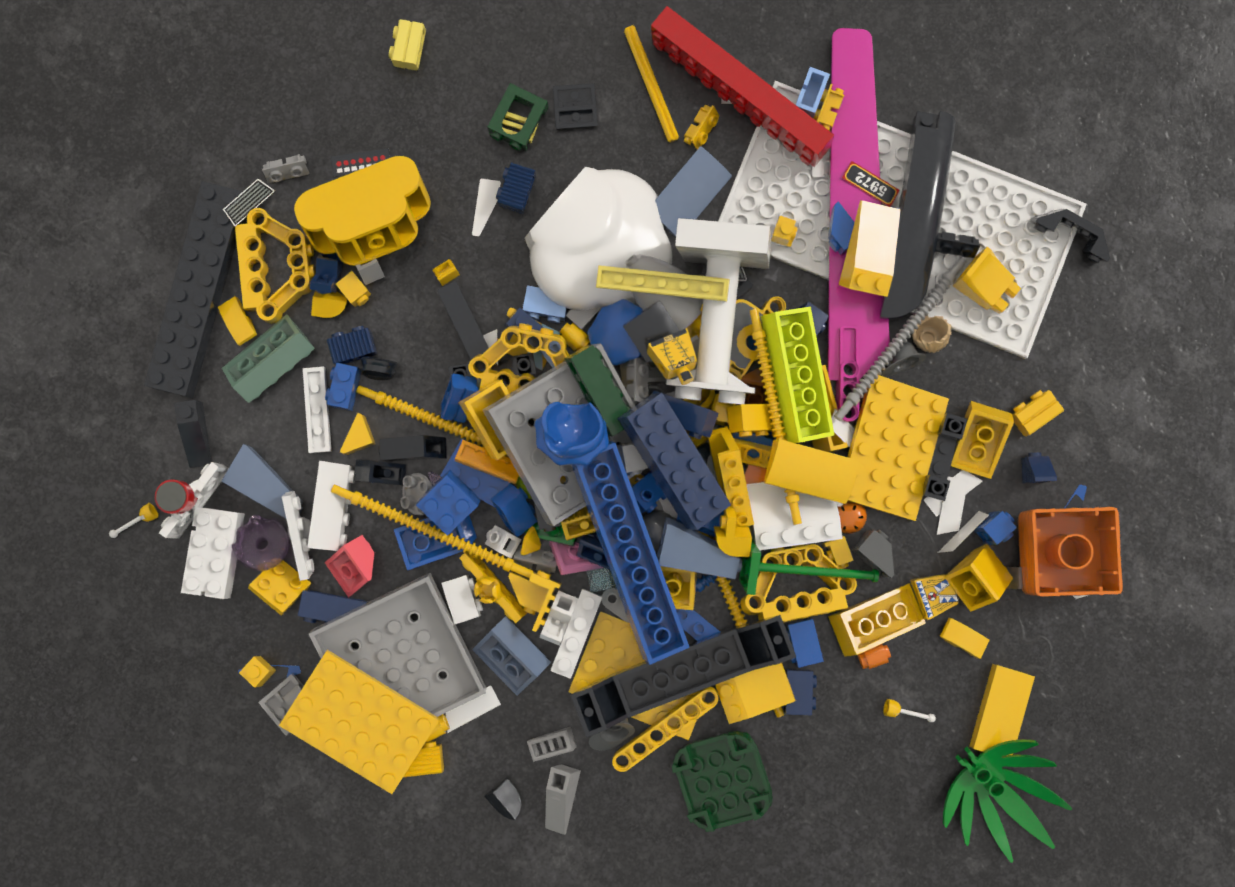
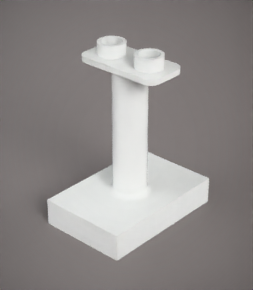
(725, 250)

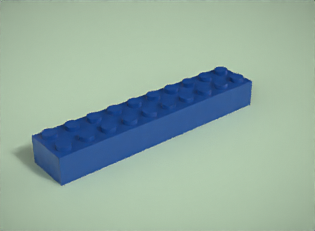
(630, 555)

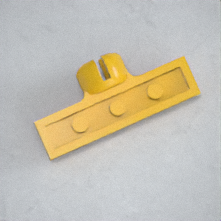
(491, 588)

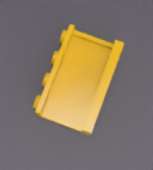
(730, 474)

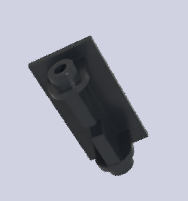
(965, 246)

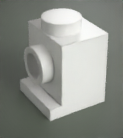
(497, 539)

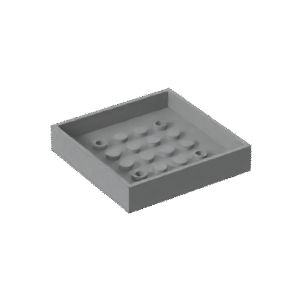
(537, 471)
(407, 651)

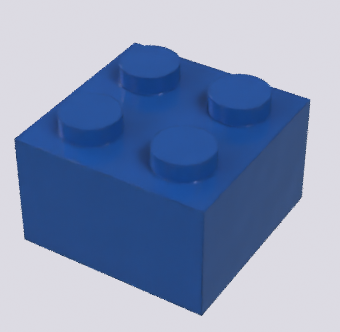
(448, 502)

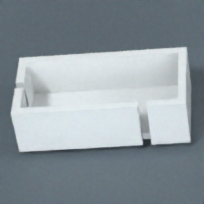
(210, 554)

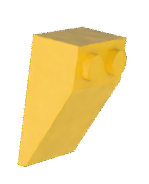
(982, 439)
(755, 693)

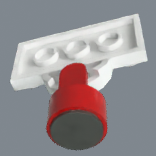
(182, 498)

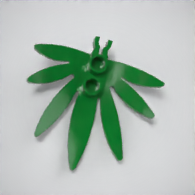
(987, 777)

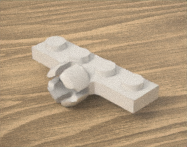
(299, 534)

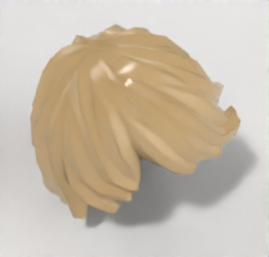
(932, 334)

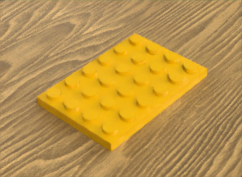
(895, 446)
(615, 649)
(359, 721)

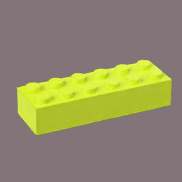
(798, 374)

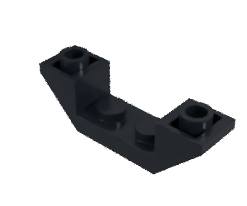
(1095, 247)
(518, 365)
(949, 433)

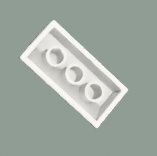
(329, 509)

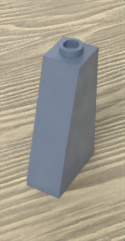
(257, 480)
(694, 552)

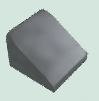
(1016, 573)

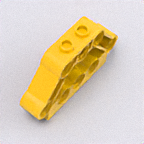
(289, 293)
(503, 345)
(834, 598)

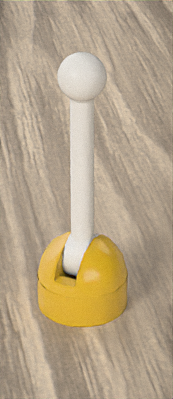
(146, 513)
(893, 708)

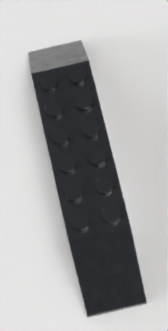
(681, 674)

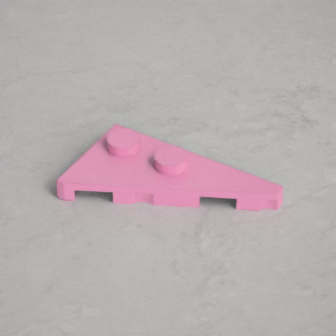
(568, 561)

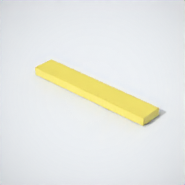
(663, 283)

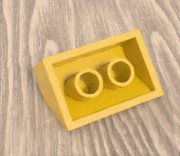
(681, 587)

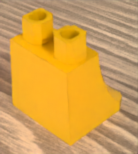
(986, 281)

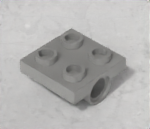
(281, 698)

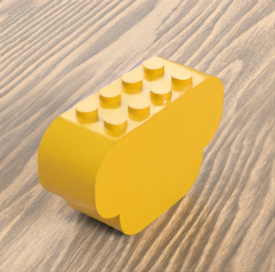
(365, 211)

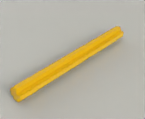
(651, 84)

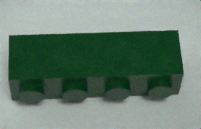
(597, 386)

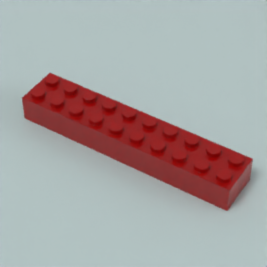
(741, 87)

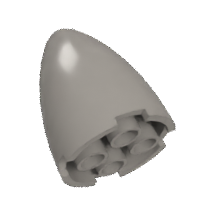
(681, 309)

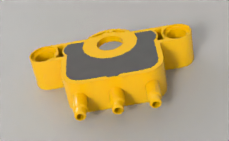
(741, 355)

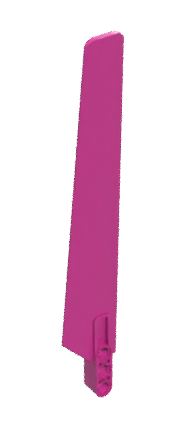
(854, 319)

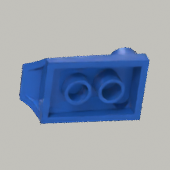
(421, 550)

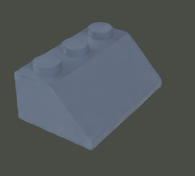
(511, 655)

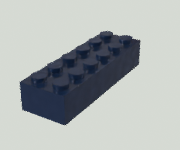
(674, 461)

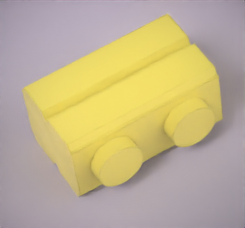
(408, 44)

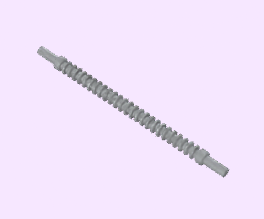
(853, 399)

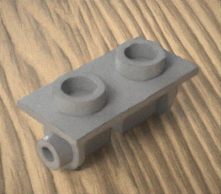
(277, 171)
(638, 373)
(544, 560)

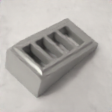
(569, 739)

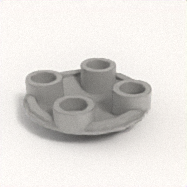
(413, 489)

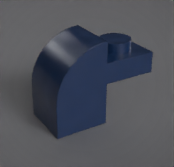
(327, 273)

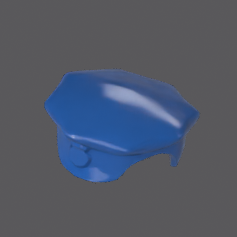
(610, 333)
(571, 433)

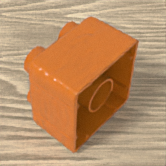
(1070, 551)

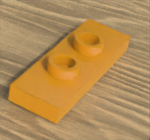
(479, 459)

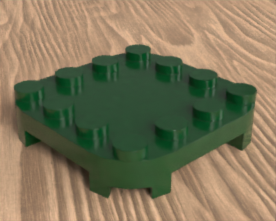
(723, 780)

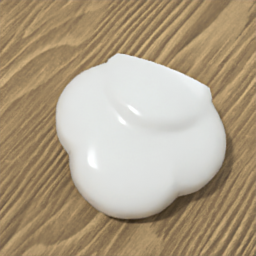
(595, 223)

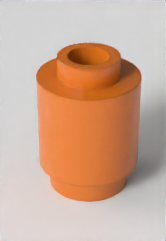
(874, 657)

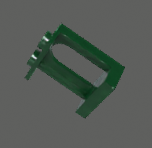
(520, 140)

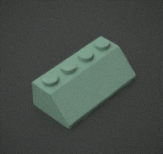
(267, 358)

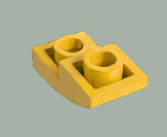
(237, 321)
(964, 638)

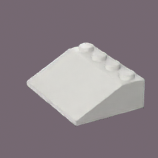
(774, 522)

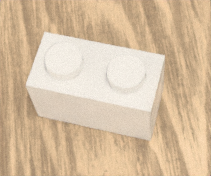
(461, 599)

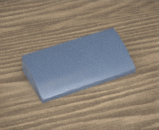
(691, 189)

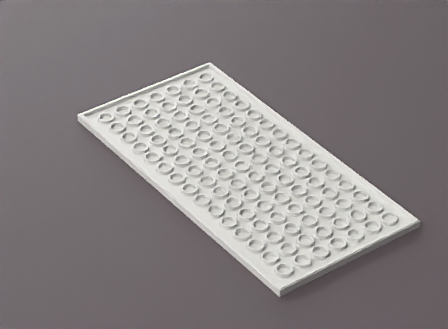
(977, 203)

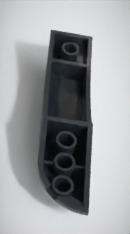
(920, 211)

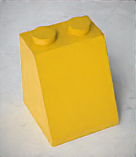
(979, 578)

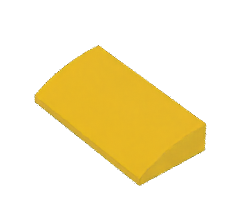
(811, 471)
(1001, 707)

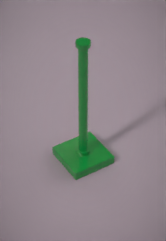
(751, 567)

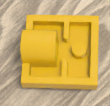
(279, 587)

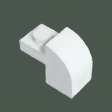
(559, 618)

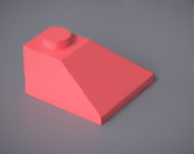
(352, 565)

